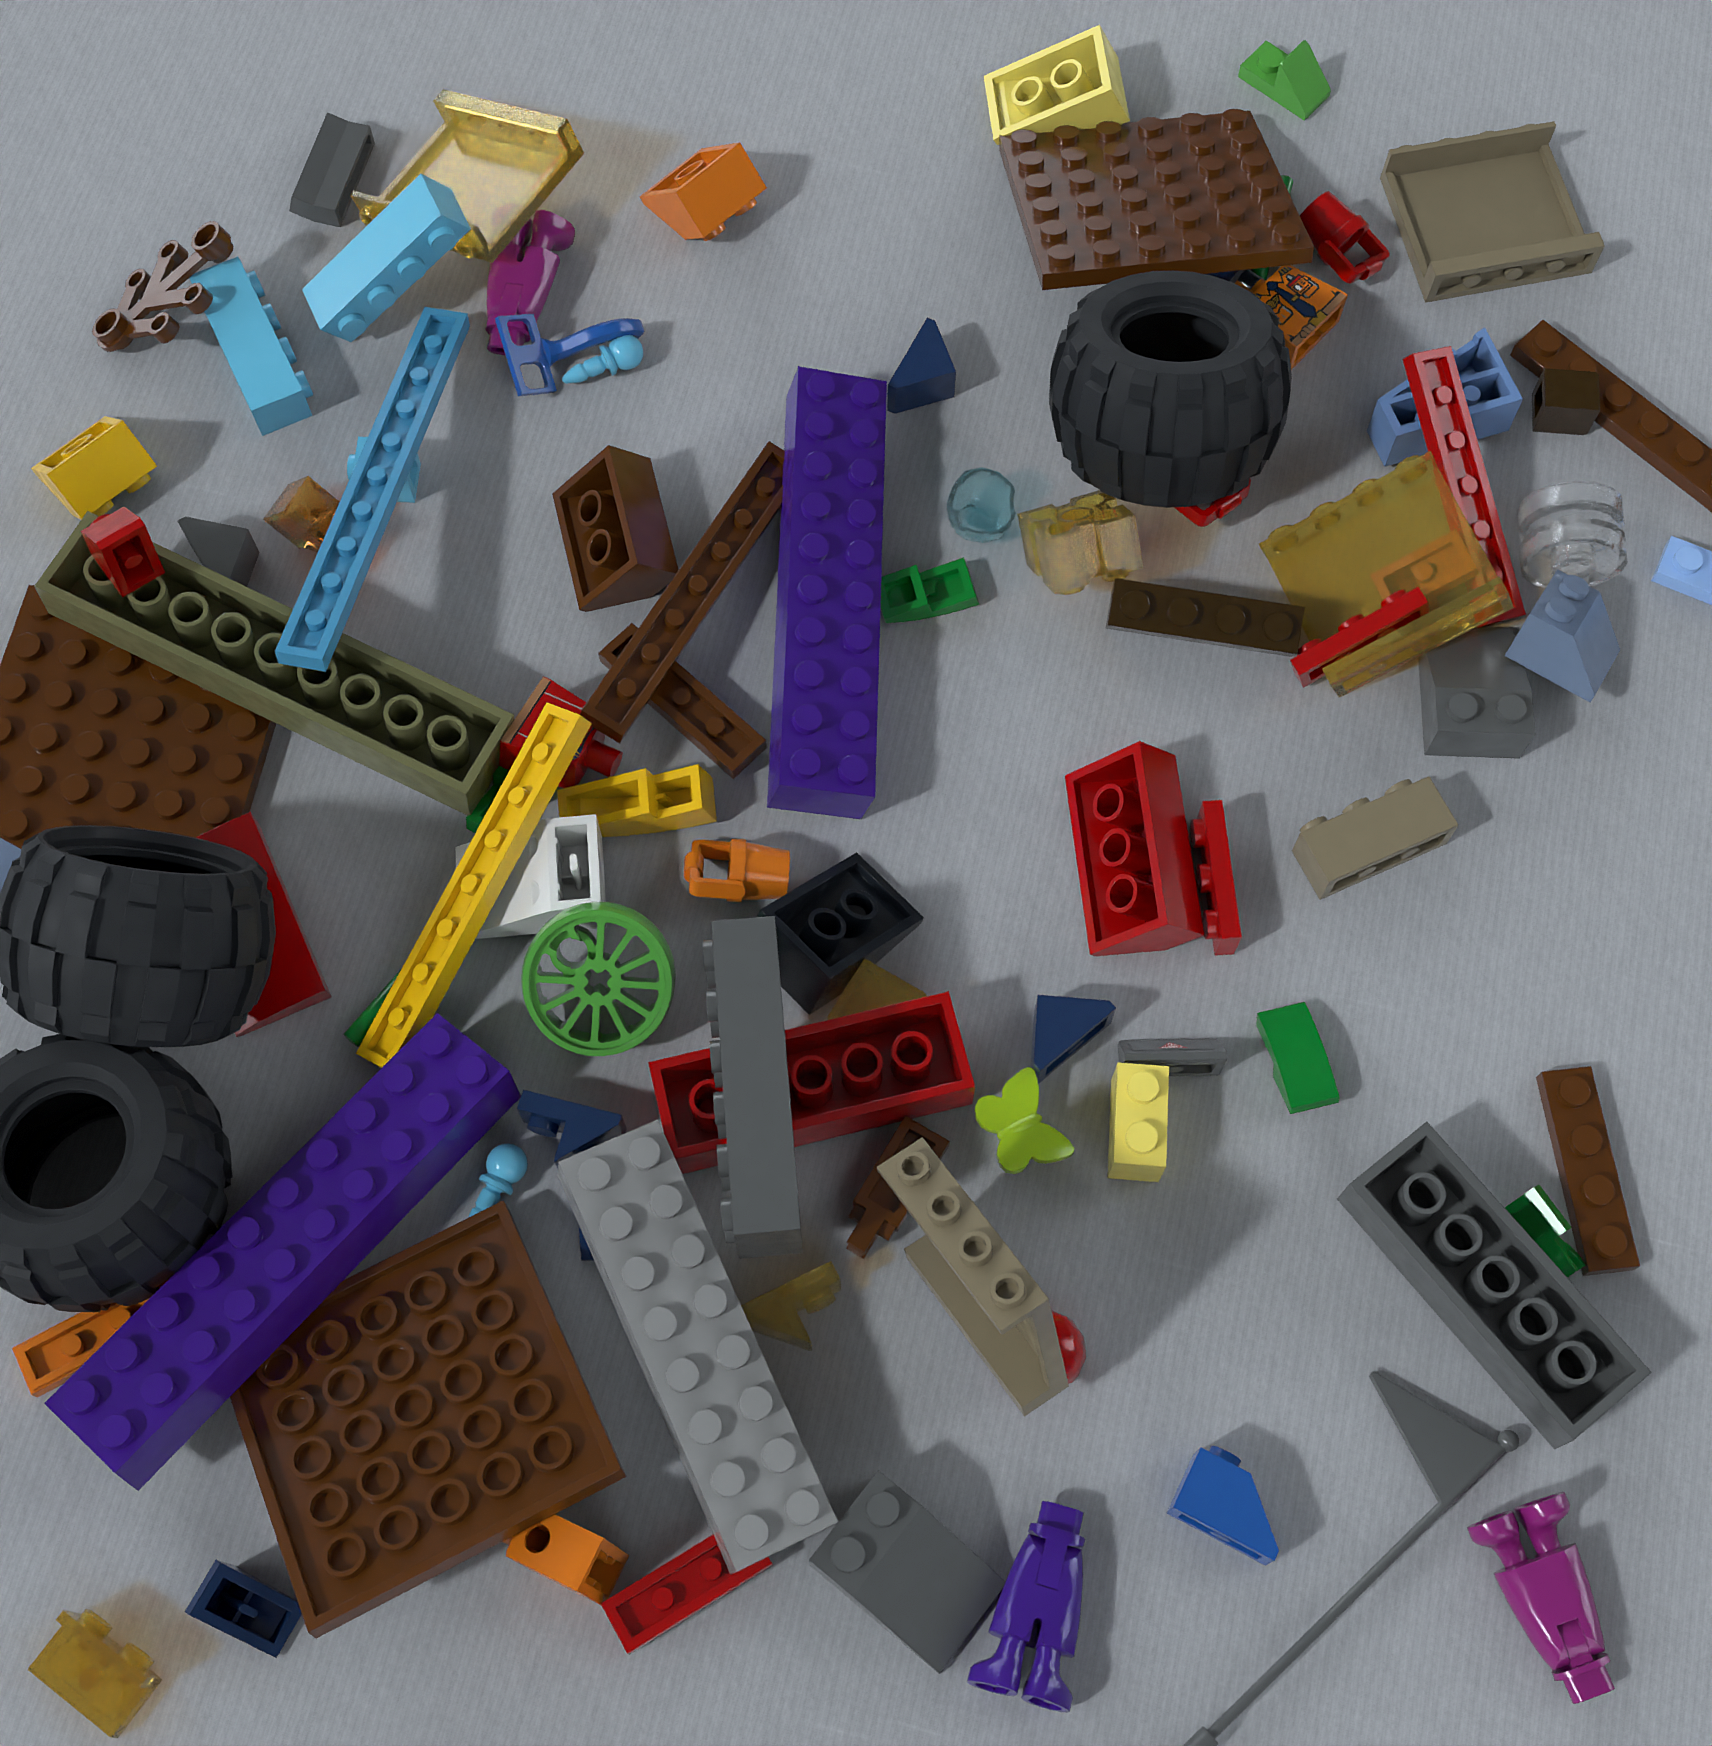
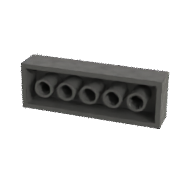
(755, 1097)
(1493, 1286)

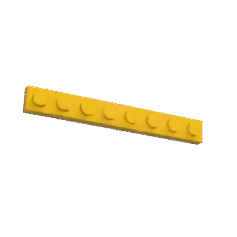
(476, 883)

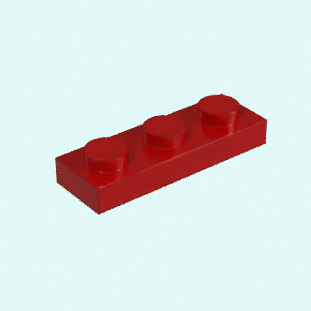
(1358, 632)
(1216, 878)
(674, 1593)

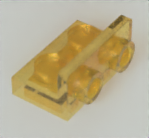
(95, 1672)

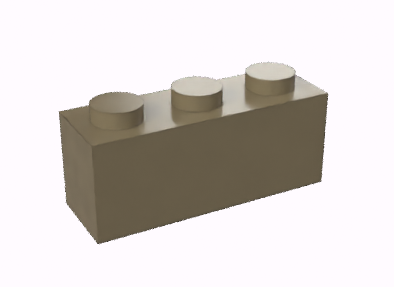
(1373, 836)

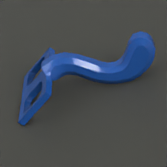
(546, 352)

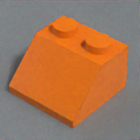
(706, 191)

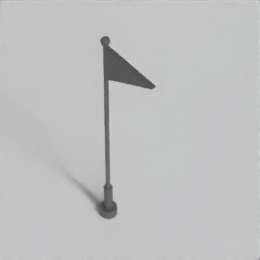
(1449, 1459)

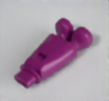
(523, 282)
(1549, 1593)

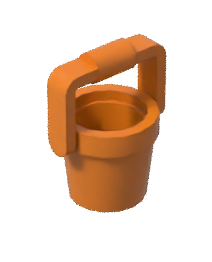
(752, 872)

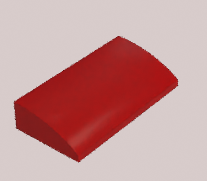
(294, 975)

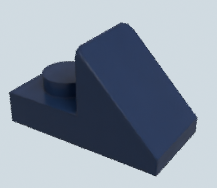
(580, 1124)

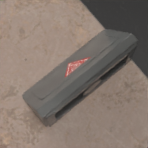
(1182, 1056)

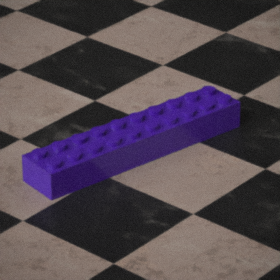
(828, 596)
(283, 1252)

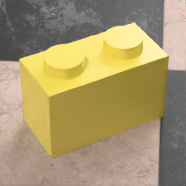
(1138, 1122)

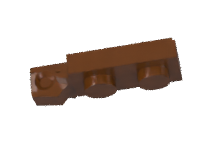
(876, 1205)

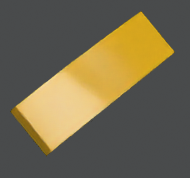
(643, 801)

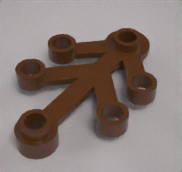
(159, 291)

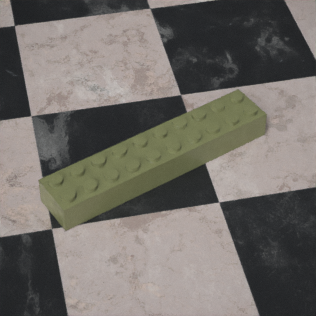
(227, 641)

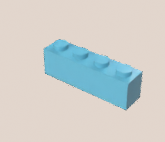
(386, 258)
(252, 348)

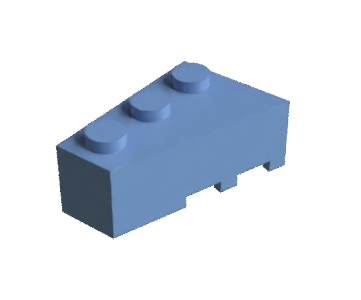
(1487, 389)

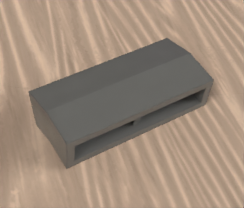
(332, 171)

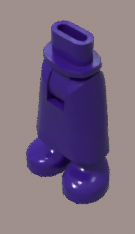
(1039, 1612)

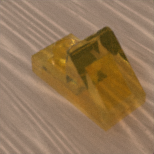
(776, 1311)

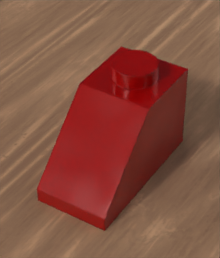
(123, 550)

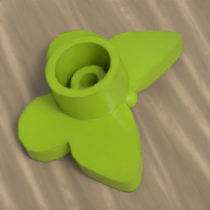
(1019, 1126)

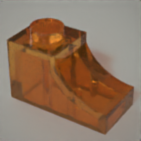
(303, 513)

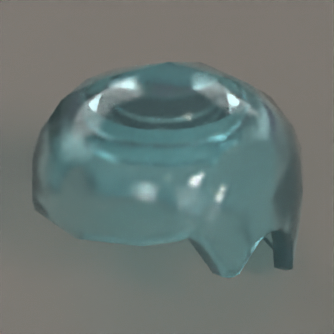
(981, 505)

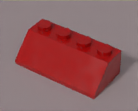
(1133, 852)

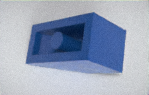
(1224, 1504)

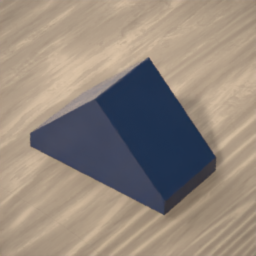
(924, 373)
(1063, 1028)
(245, 1608)

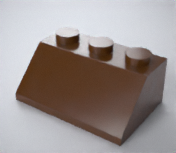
(615, 530)

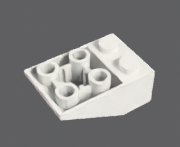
(554, 872)

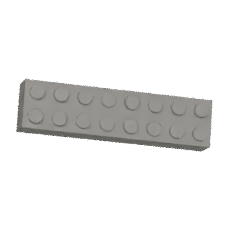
(695, 1346)

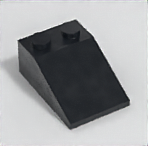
(835, 925)

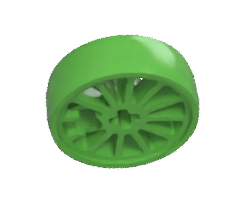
(578, 974)

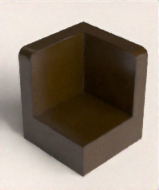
(1565, 401)

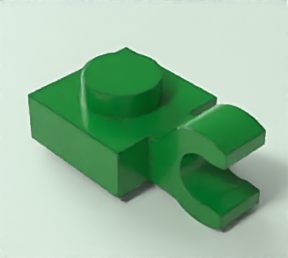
(1545, 1225)

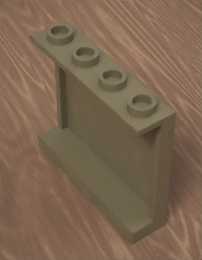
(1486, 213)
(978, 1279)

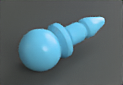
(622, 354)
(504, 1166)

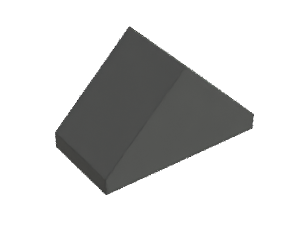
(222, 547)

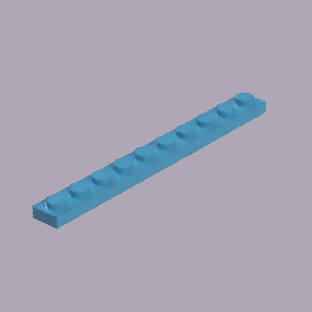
(372, 492)

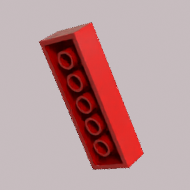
(841, 1078)

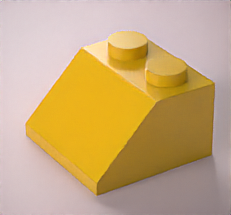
(96, 467)

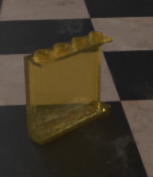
(496, 163)
(1381, 541)

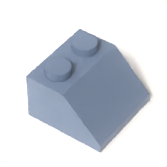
(1568, 637)

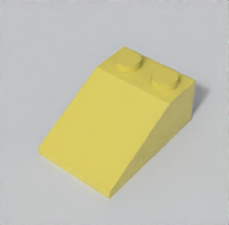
(1058, 86)

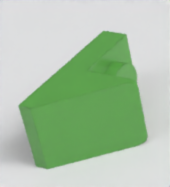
(1287, 79)

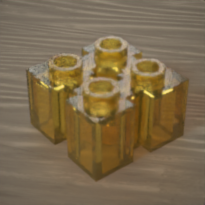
(1080, 542)

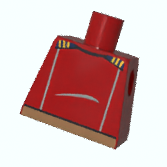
(591, 752)

